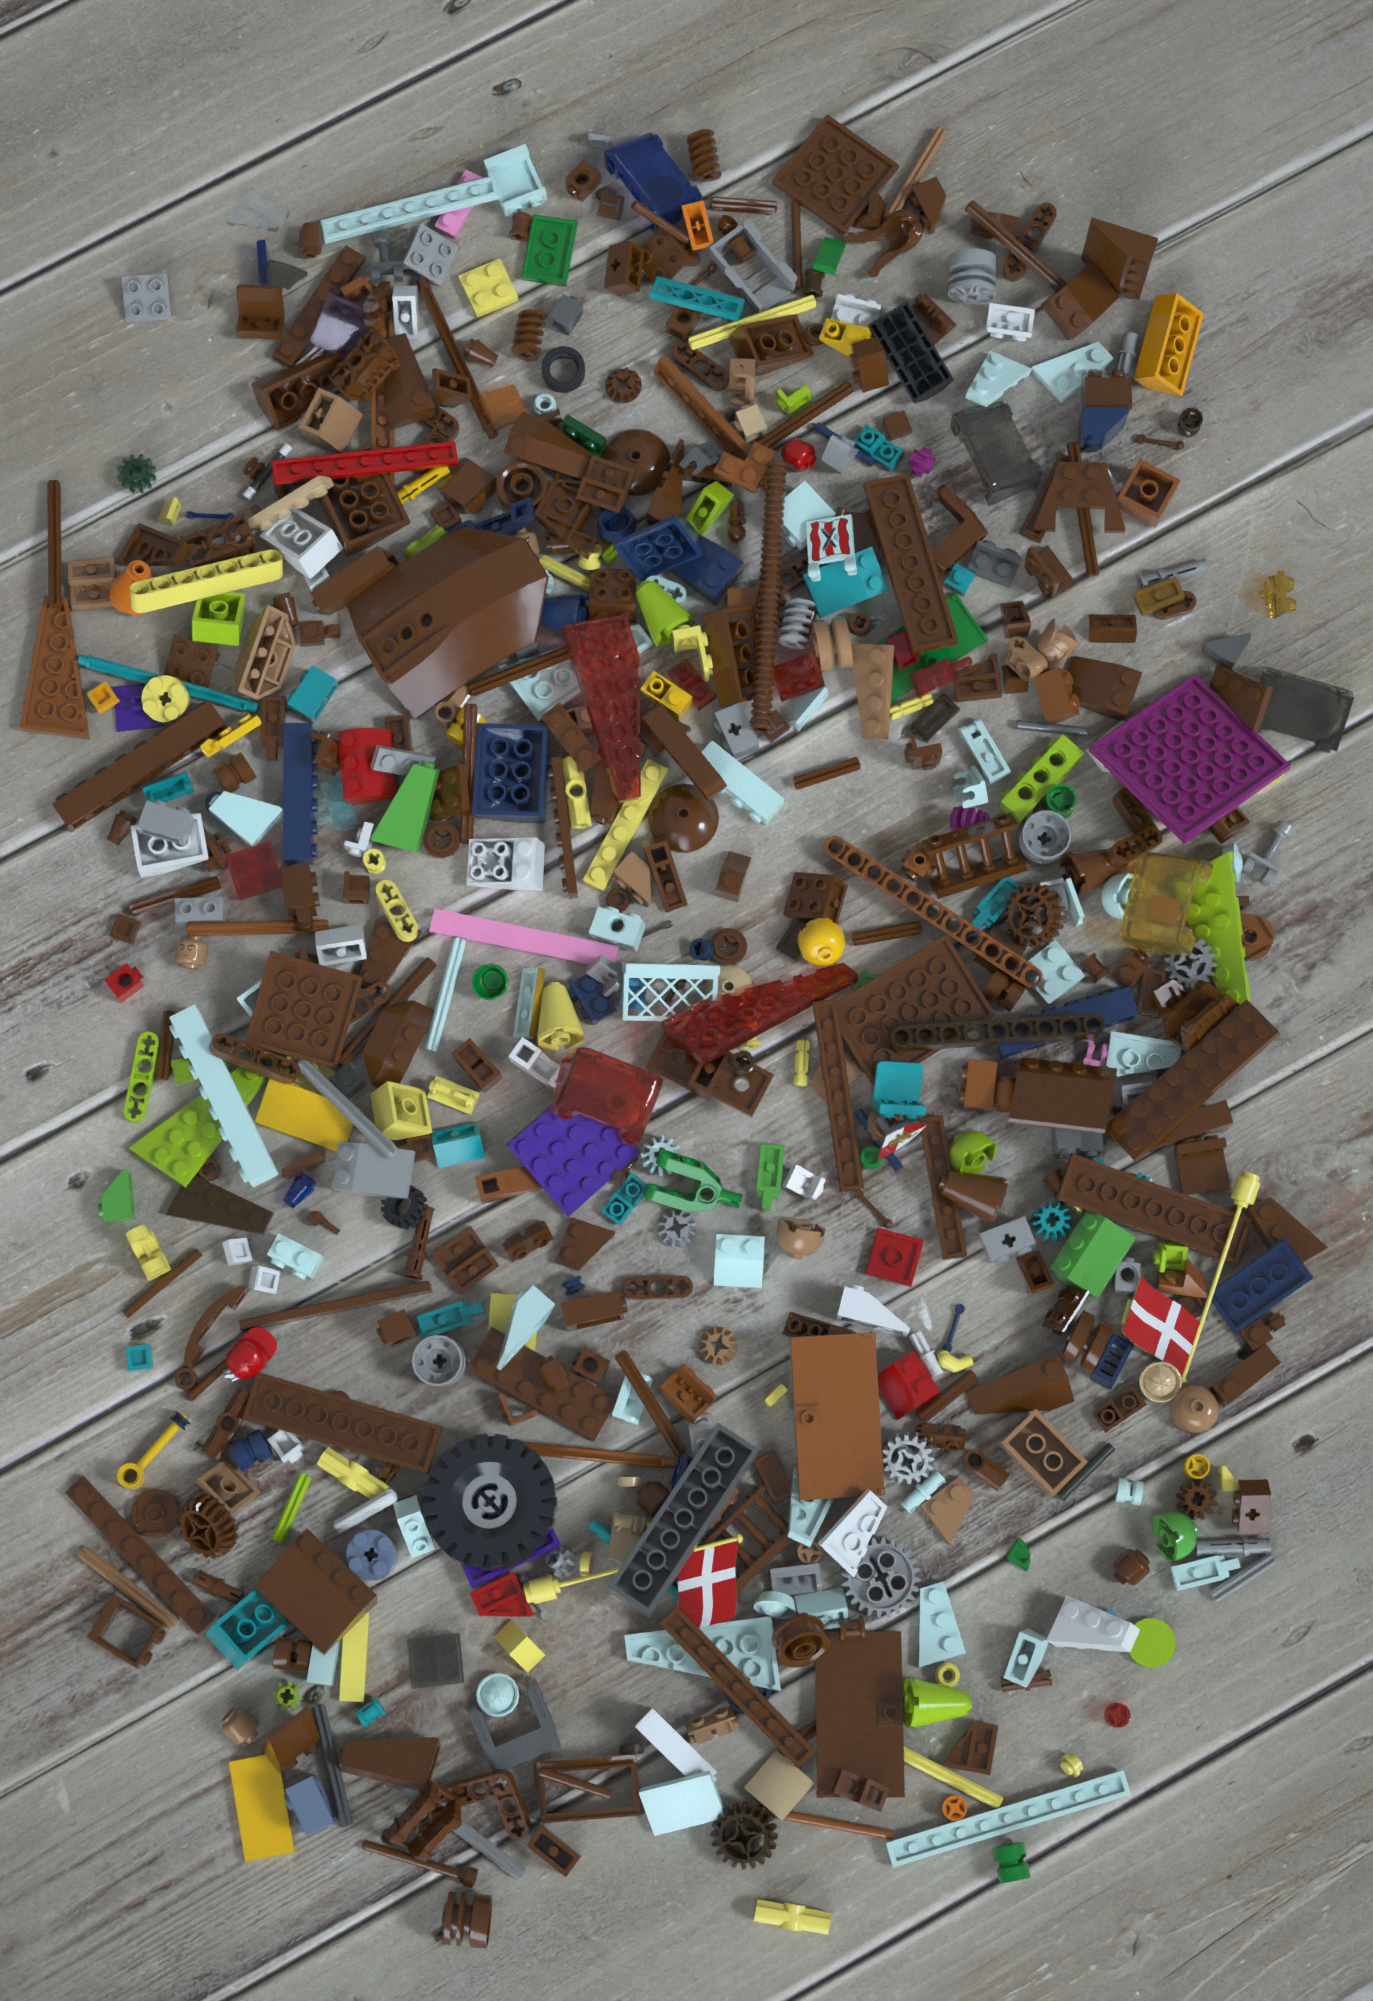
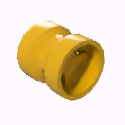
(1196, 1463)

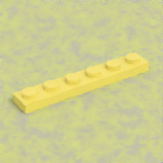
(625, 827)

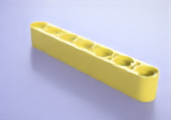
(206, 581)

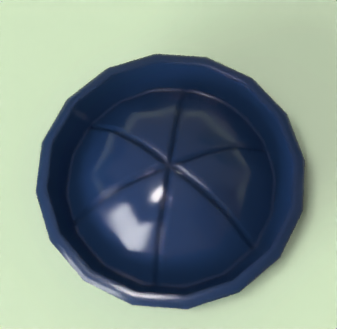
(616, 525)

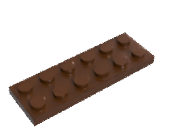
(577, 1405)

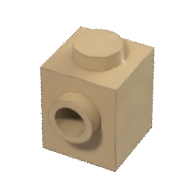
(750, 423)

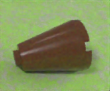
(1089, 869)
(974, 1192)

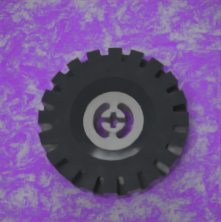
(519, 1477)

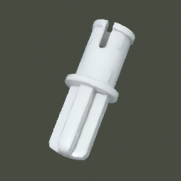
(925, 1354)

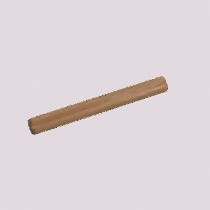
(917, 171)
(128, 1587)

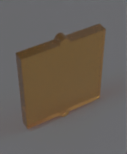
(502, 406)

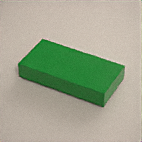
(829, 256)

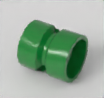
(1061, 800)
(1011, 1862)

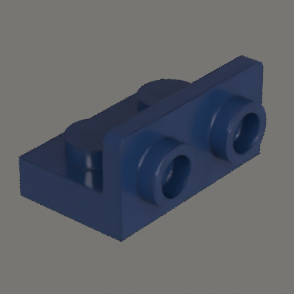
(589, 995)

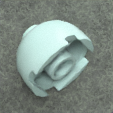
(1116, 893)

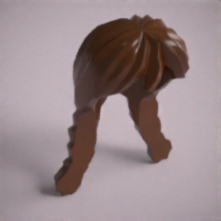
(900, 229)

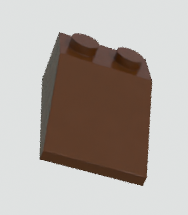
(1080, 301)
(772, 343)
(1104, 686)
(291, 1741)

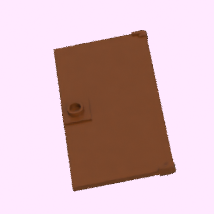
(837, 1415)

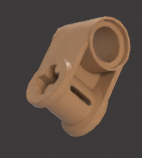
(1025, 661)

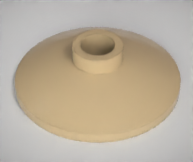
(733, 975)

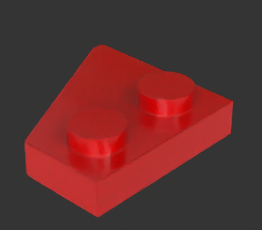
(502, 1598)

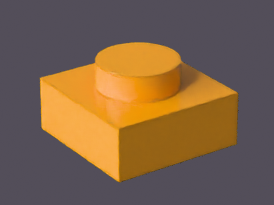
(103, 697)

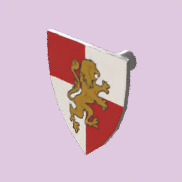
(897, 1134)

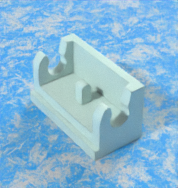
(973, 791)
(628, 1405)

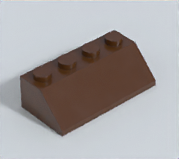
(732, 651)

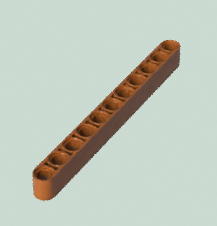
(925, 903)

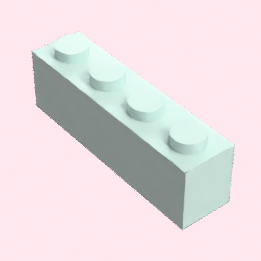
(744, 786)

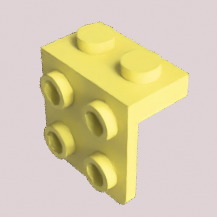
(691, 638)

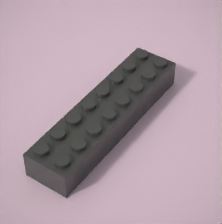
(683, 1520)

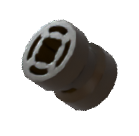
(1192, 418)

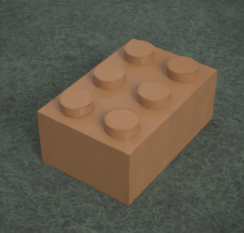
(1043, 1453)

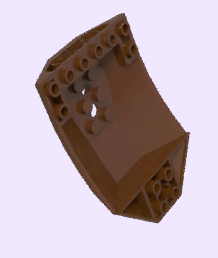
(483, 607)

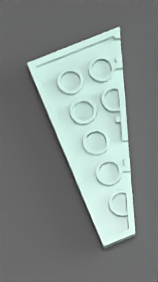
(558, 683)
(743, 1641)

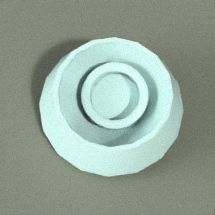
(1237, 863)
(775, 1605)
(497, 1694)

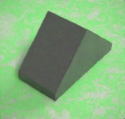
(1226, 650)

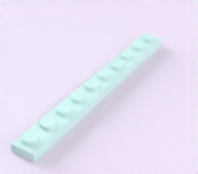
(1008, 1818)

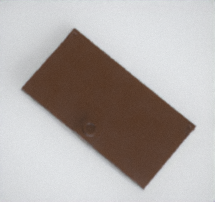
(860, 1711)

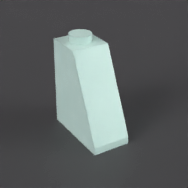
(245, 816)

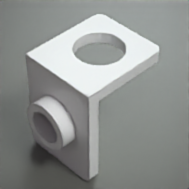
(700, 1433)

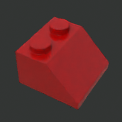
(906, 1385)

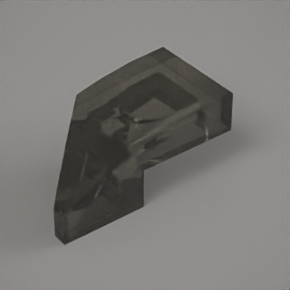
(283, 274)

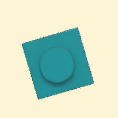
(959, 579)
(139, 1358)

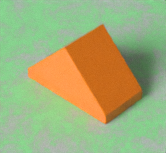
(697, 225)

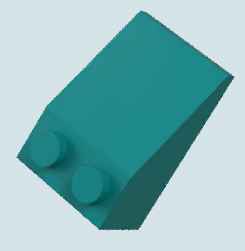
(839, 590)
(247, 1629)

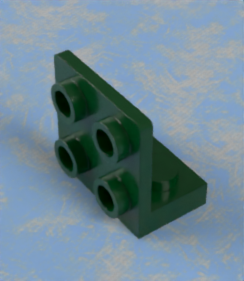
(584, 436)

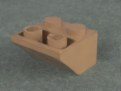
(330, 421)

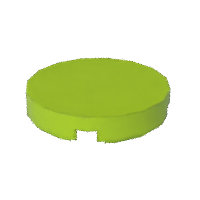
(1153, 1644)

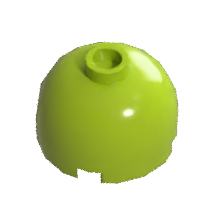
(971, 1151)

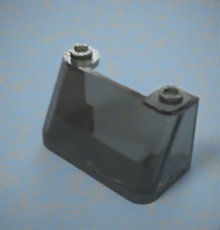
(996, 450)
(1306, 708)

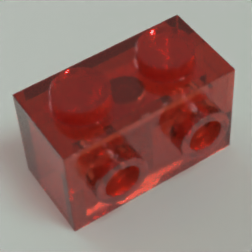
(797, 677)

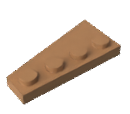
(873, 687)

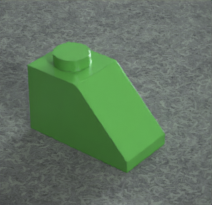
(118, 1200)

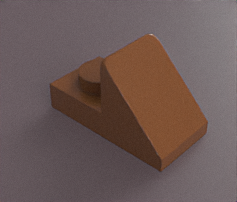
(1186, 1283)

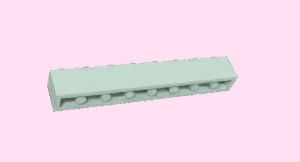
(224, 1097)

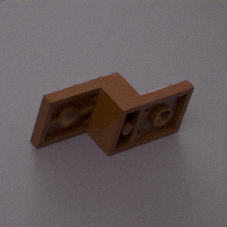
(710, 1080)

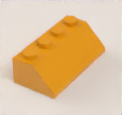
(1168, 345)

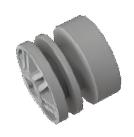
(972, 276)
(1055, 833)
(430, 1350)

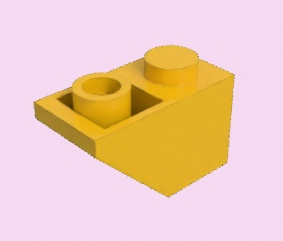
(842, 334)
(668, 694)

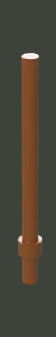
(833, 1824)

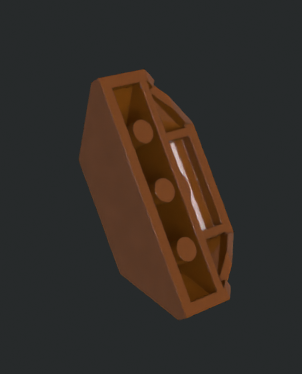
(395, 1041)

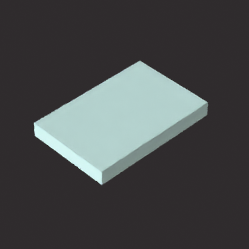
(681, 1803)

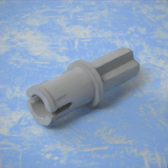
(1127, 351)

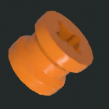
(957, 1809)

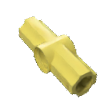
(578, 806)
(351, 1474)
(792, 1916)

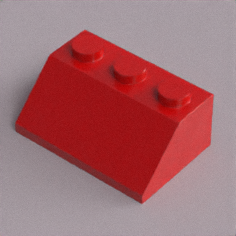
(359, 780)

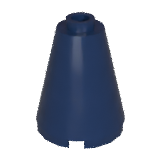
(564, 610)

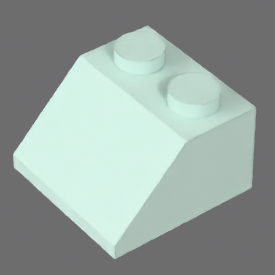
(739, 1261)

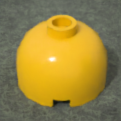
(821, 942)

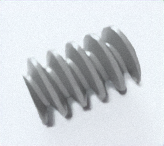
(794, 623)

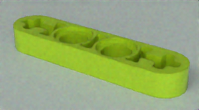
(141, 1077)

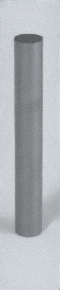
(1051, 728)

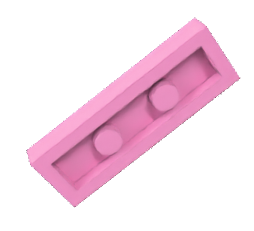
(452, 222)

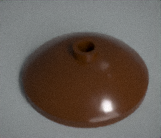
(652, 461)
(685, 833)

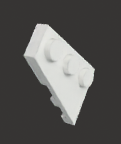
(850, 1535)

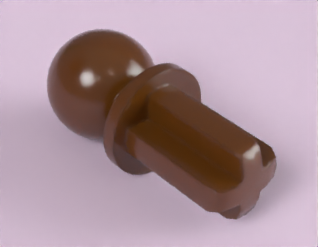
(737, 532)

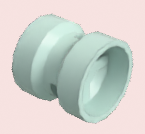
(1123, 1491)

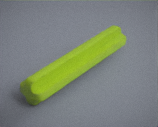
(291, 1507)

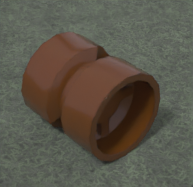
(234, 773)
(1002, 981)
(284, 1652)

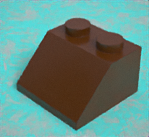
(1106, 389)

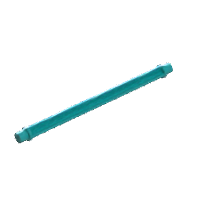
(145, 676)

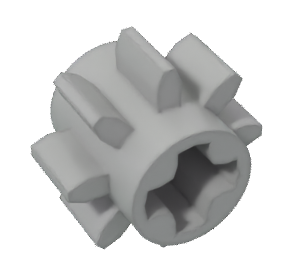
(560, 1563)

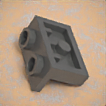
(994, 563)

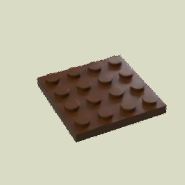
(835, 174)
(303, 1009)

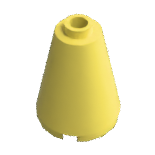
(558, 1019)

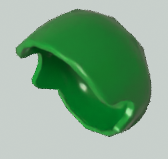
(490, 981)

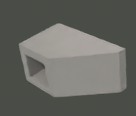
(839, 452)

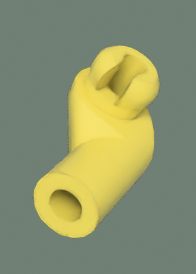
(953, 1364)

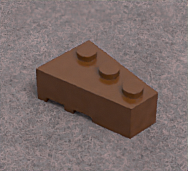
(1275, 1224)

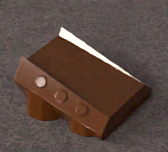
(468, 486)

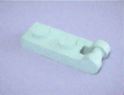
(985, 751)

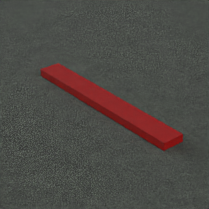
(365, 462)

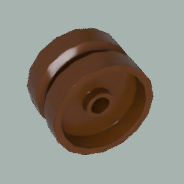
(1086, 1341)

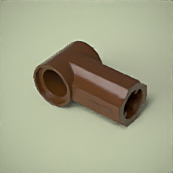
(986, 1470)

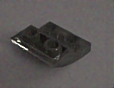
(435, 1661)

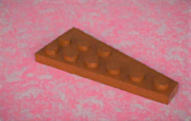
(54, 688)

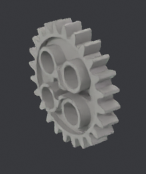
(901, 1567)

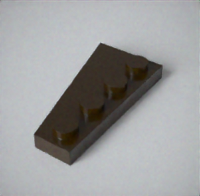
(216, 1206)

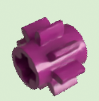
(921, 461)

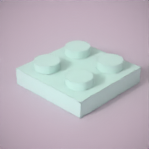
(1058, 971)

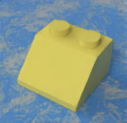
(400, 1111)

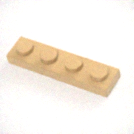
(295, 500)

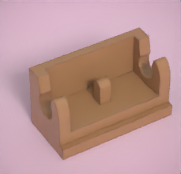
(742, 381)

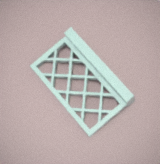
(664, 971)

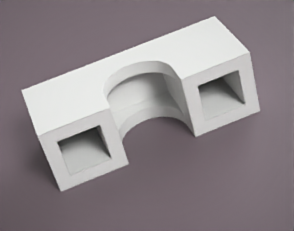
(535, 1063)

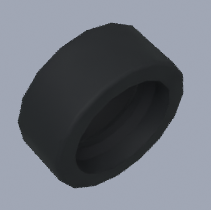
(563, 352)

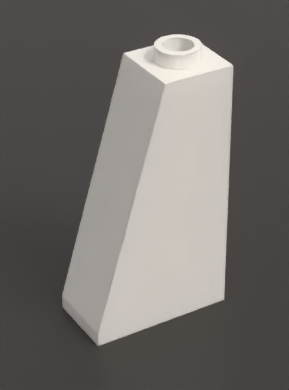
(672, 1745)

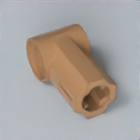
(452, 704)

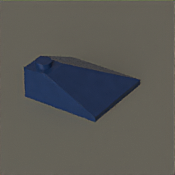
(660, 547)

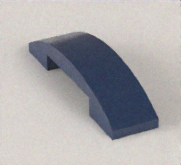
(505, 523)

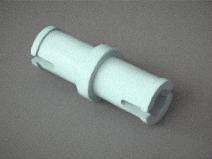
(922, 1491)

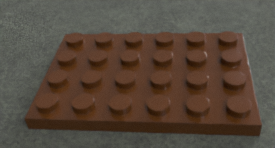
(919, 990)

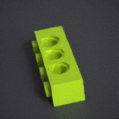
(1059, 748)

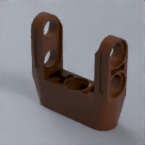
(963, 538)

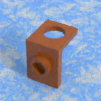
(506, 1412)

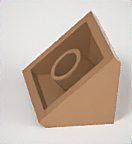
(229, 1486)

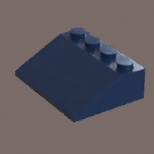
(511, 772)

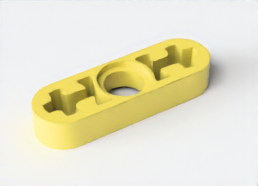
(396, 920)

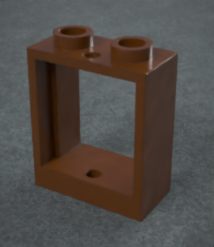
(594, 1310)
(107, 1617)

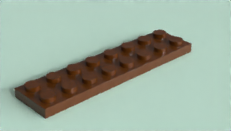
(910, 563)
(1191, 1080)
(1152, 1208)
(342, 1422)

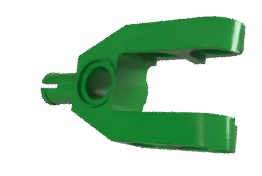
(691, 1201)

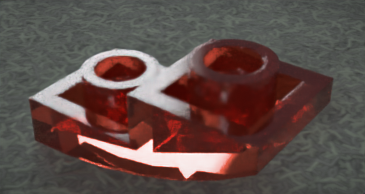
(690, 681)

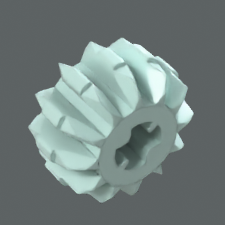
(654, 1150)

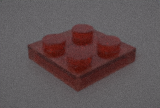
(254, 871)

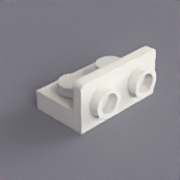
(855, 311)

